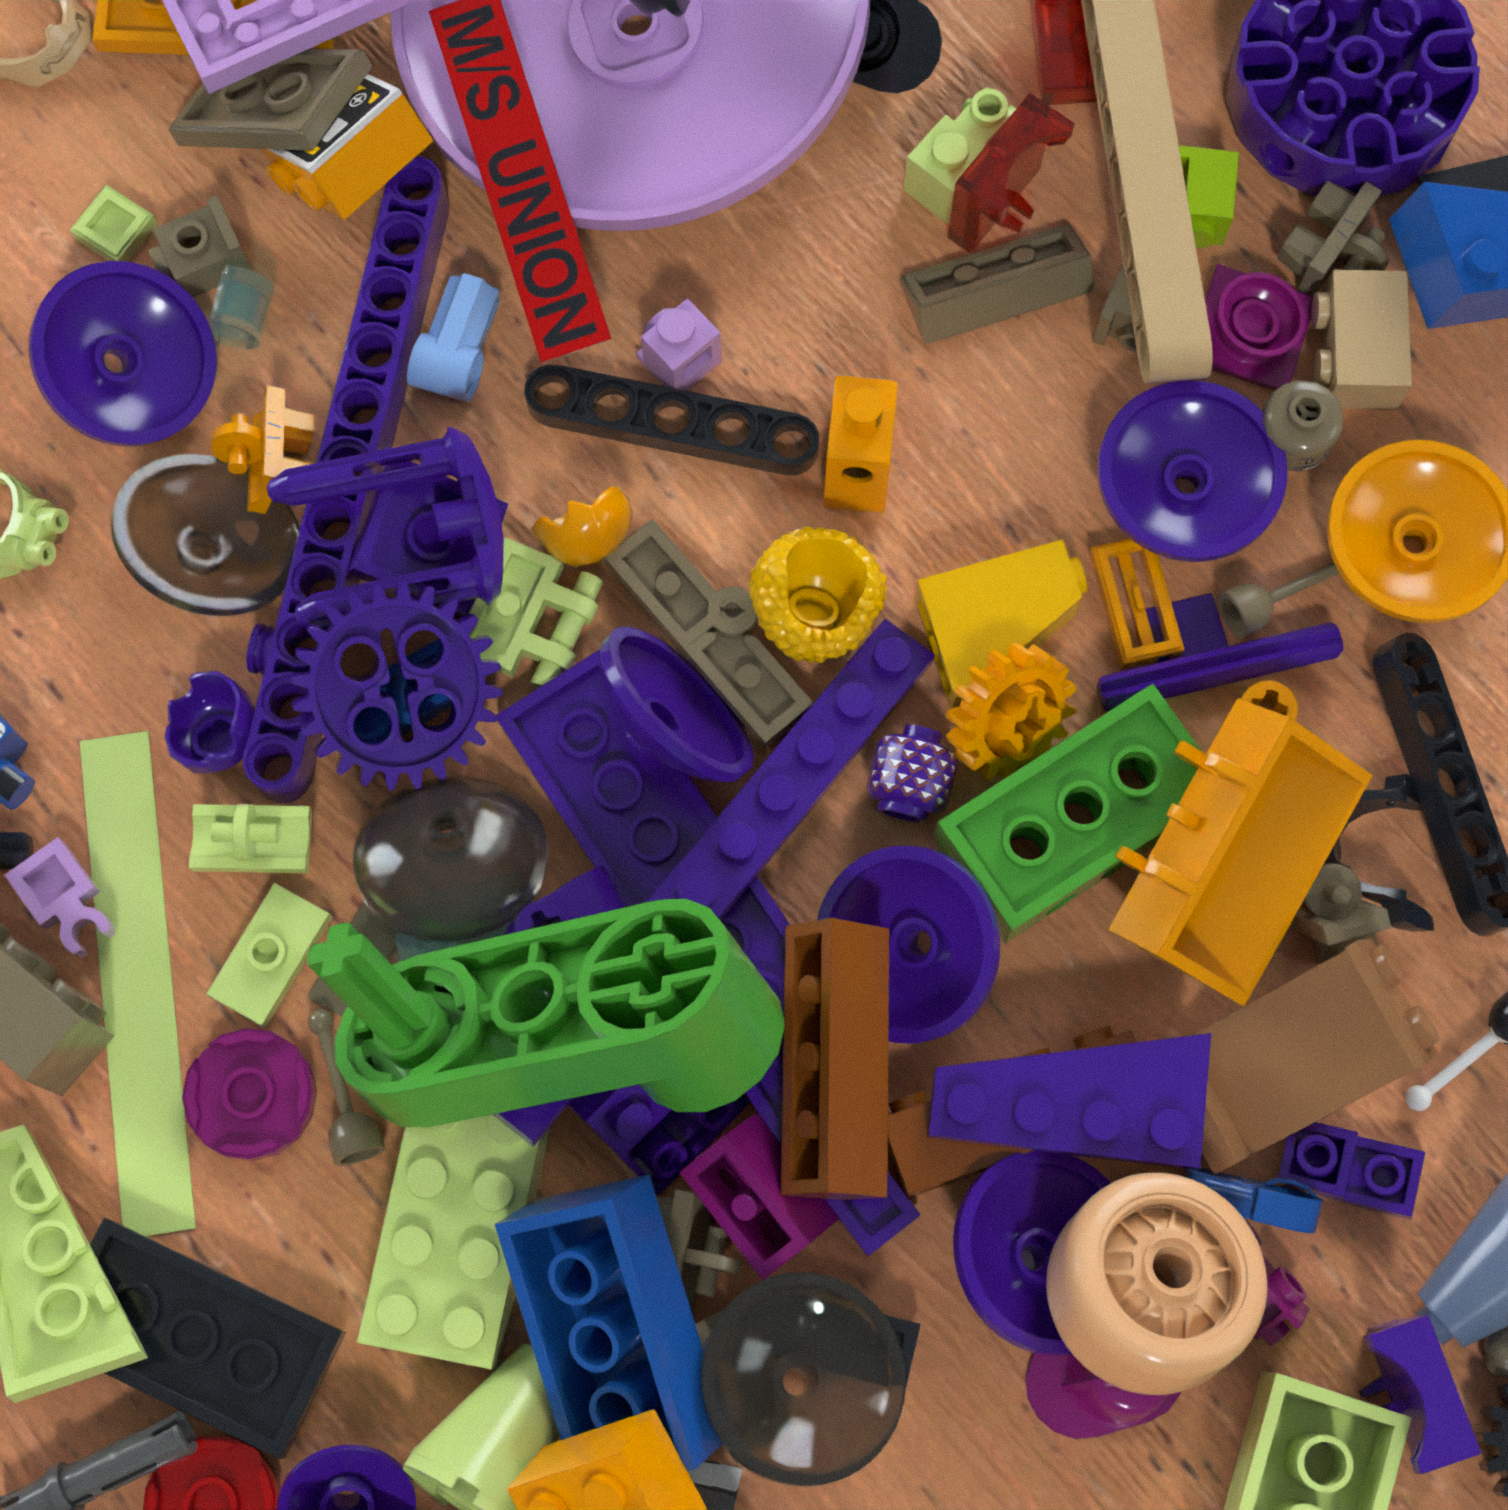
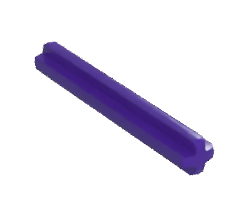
(1224, 665)

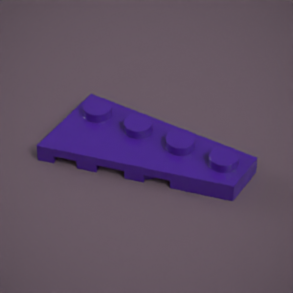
(1096, 1102)

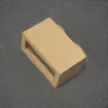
(1364, 338)

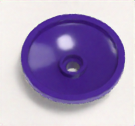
(149, 327)
(1199, 436)
(672, 708)
(913, 893)
(1010, 1209)

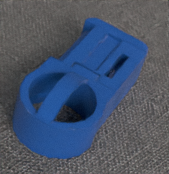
(1265, 1200)

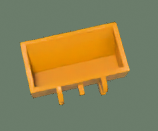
(1239, 849)

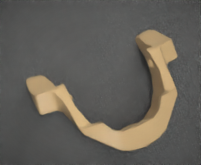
(63, 49)

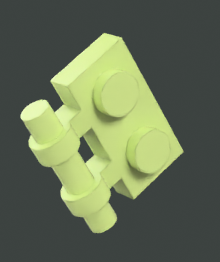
(514, 615)

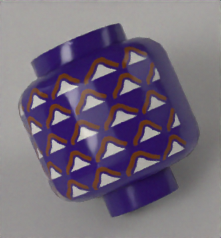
(912, 774)

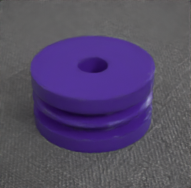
(259, 648)

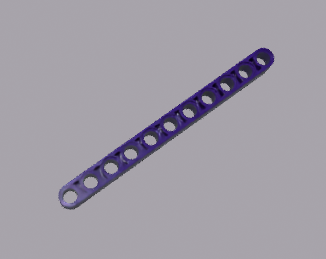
(356, 389)

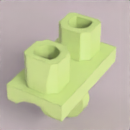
(251, 838)

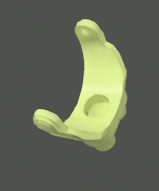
(31, 530)

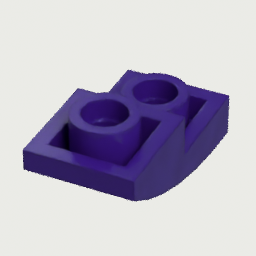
(1354, 1169)

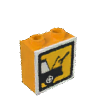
(357, 154)

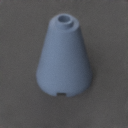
(1470, 1284)

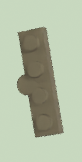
(710, 632)

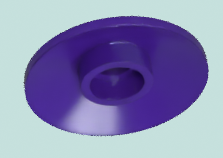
(370, 1473)

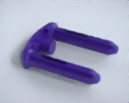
(472, 515)

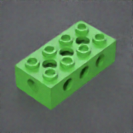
(1031, 806)

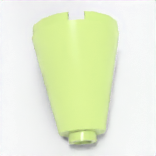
(487, 1438)

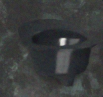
(899, 46)

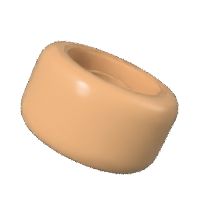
(1118, 1311)

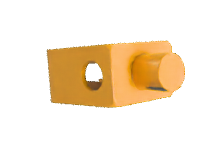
(860, 438)

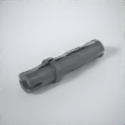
(107, 1469)

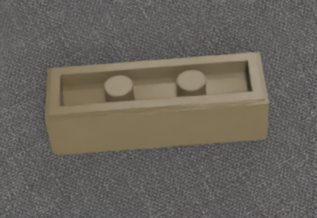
(998, 283)

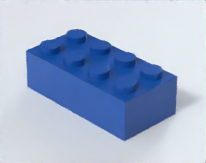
(608, 1312)

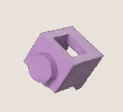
(676, 339)

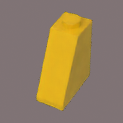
(996, 604)

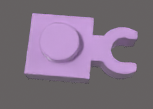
(56, 890)

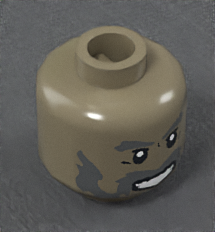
(1303, 422)

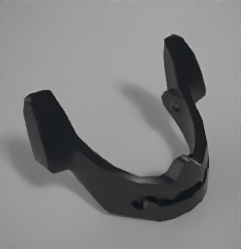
(1402, 912)

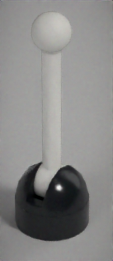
(1420, 1097)

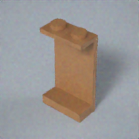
(1310, 1051)

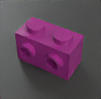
(742, 1191)

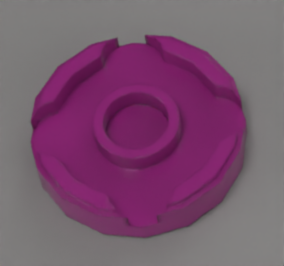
(249, 1094)

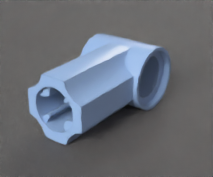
(451, 354)

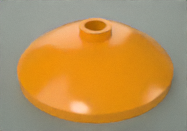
(1444, 503)

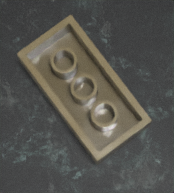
(45, 1027)

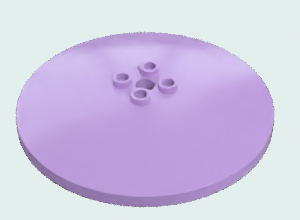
(661, 118)

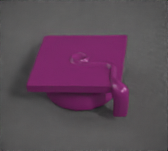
(1256, 326)

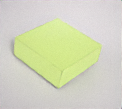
(113, 226)

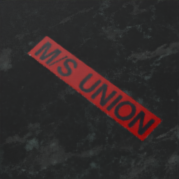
(520, 178)

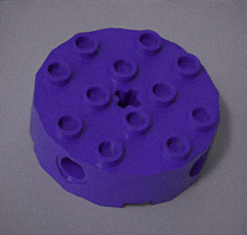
(1351, 89)

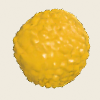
(817, 593)

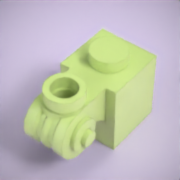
(951, 148)

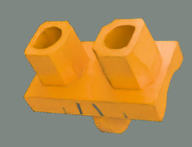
(263, 444)

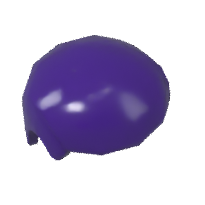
(209, 724)

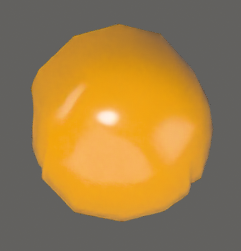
(587, 530)

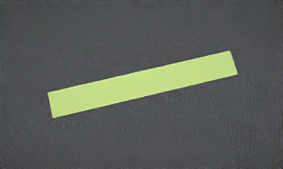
(137, 986)

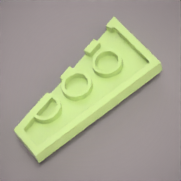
(54, 1297)

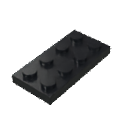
(215, 1341)

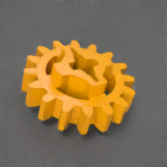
(1010, 711)

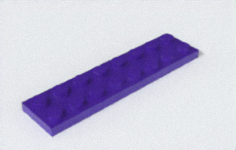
(636, 820)

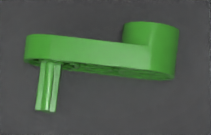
(553, 1016)

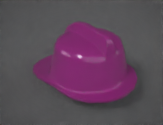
(1082, 1404)

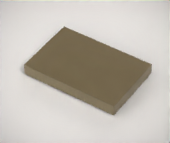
(276, 107)

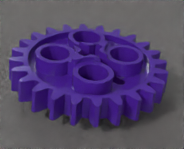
(339, 697)

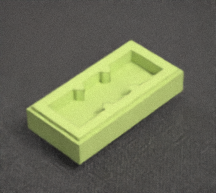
(269, 955)

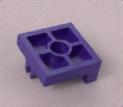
(1422, 1389)

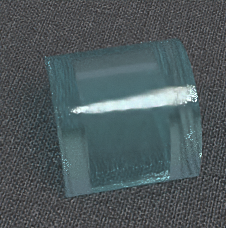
(241, 307)

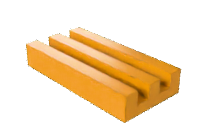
(1148, 650)

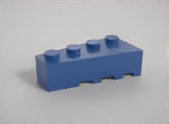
(1455, 252)

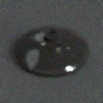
(199, 509)
(455, 880)
(848, 1371)

